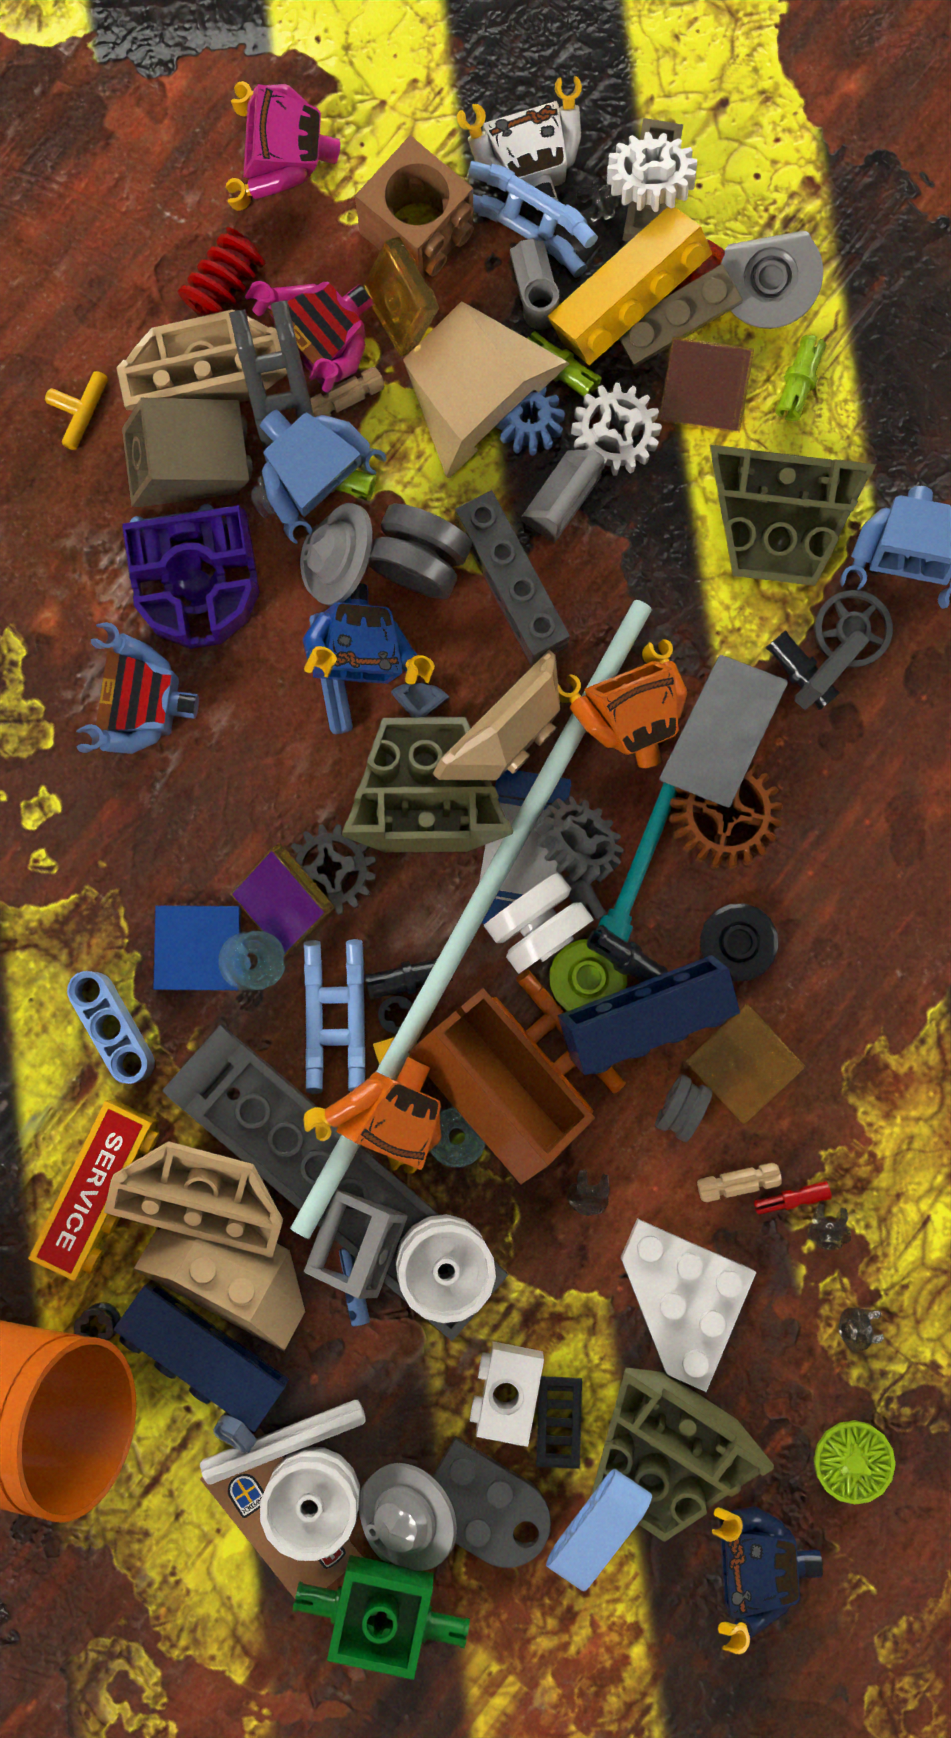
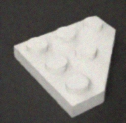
(686, 1299)

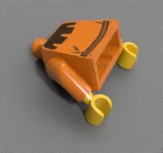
(633, 707)
(385, 1117)

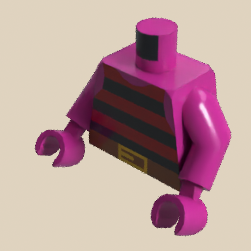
(324, 325)

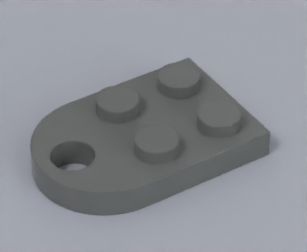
(490, 1504)

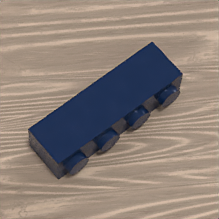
(649, 1015)
(200, 1355)

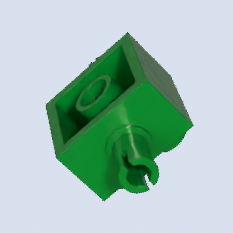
(374, 1644)

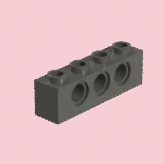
(511, 577)

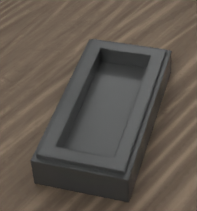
(831, 669)

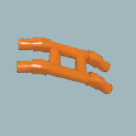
(546, 1024)

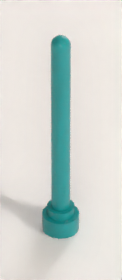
(618, 919)

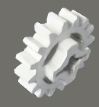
(651, 171)
(631, 419)

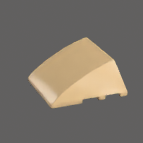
(473, 376)

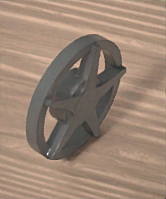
(852, 622)

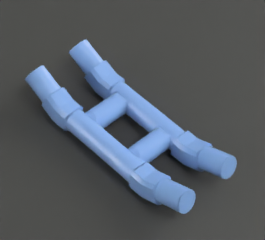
(553, 213)
(316, 996)

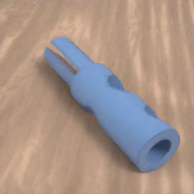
(357, 1307)

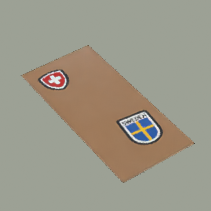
(241, 1500)

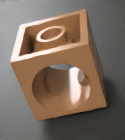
(416, 177)

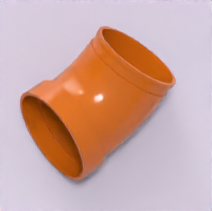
(61, 1421)

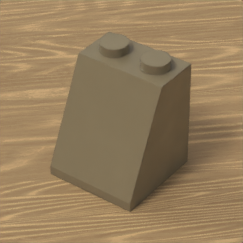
(185, 450)

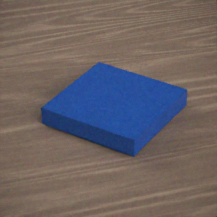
(190, 945)

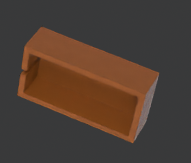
(502, 1086)

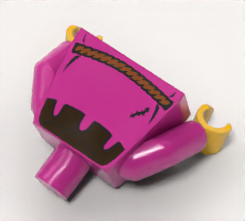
(279, 143)

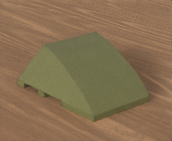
(784, 510)
(408, 807)
(677, 1450)

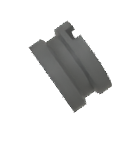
(684, 1108)

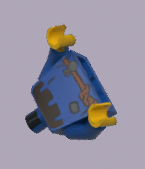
(361, 644)

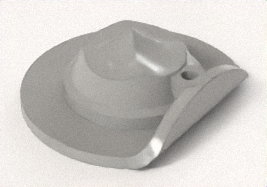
(775, 278)
(337, 554)
(407, 1517)

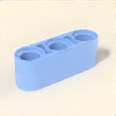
(94, 1014)
(599, 1530)

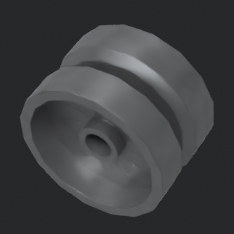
(419, 551)

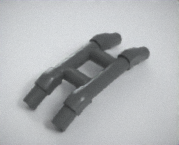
(255, 365)

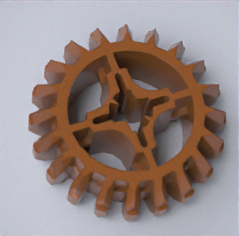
(746, 816)

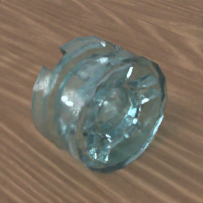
(235, 963)
(455, 1154)

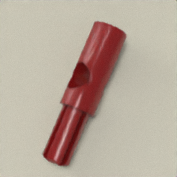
(791, 1199)

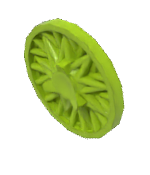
(582, 976)
(854, 1462)

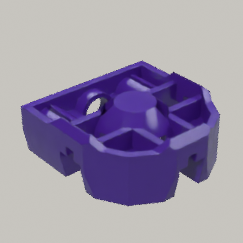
(180, 568)

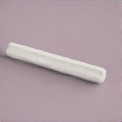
(283, 1441)

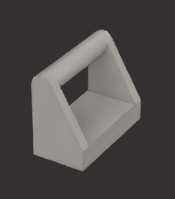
(564, 493)
(375, 1251)

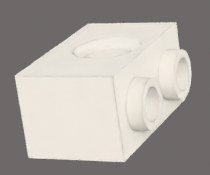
(509, 1420)

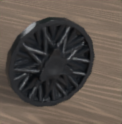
(741, 940)

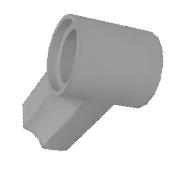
(534, 281)

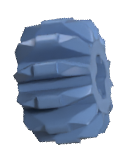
(532, 434)

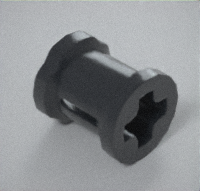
(105, 1313)

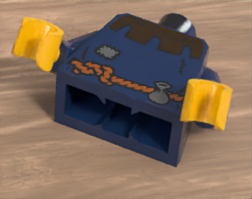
(759, 1572)

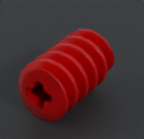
(221, 273)

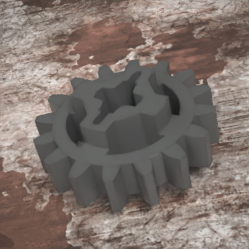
(579, 840)
(350, 865)

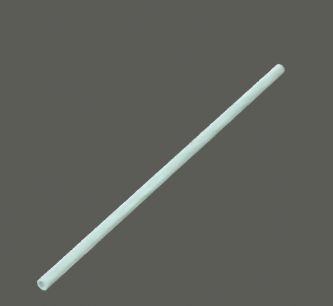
(473, 915)

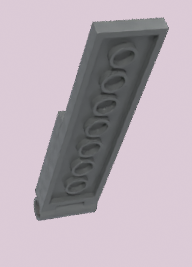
(269, 1131)

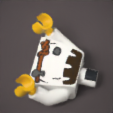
(531, 143)

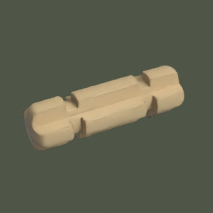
(348, 392)
(739, 1182)

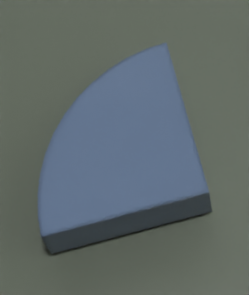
(419, 698)
(234, 1433)

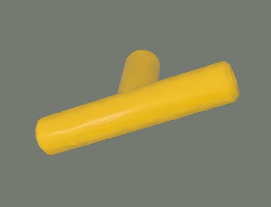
(81, 409)

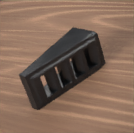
(559, 1460)

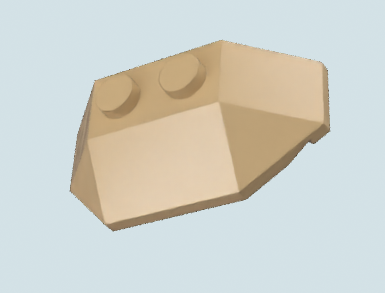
(194, 361)
(507, 728)
(198, 1197)
(230, 1282)

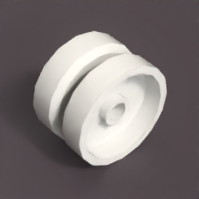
(537, 921)
(463, 1287)
(303, 1529)

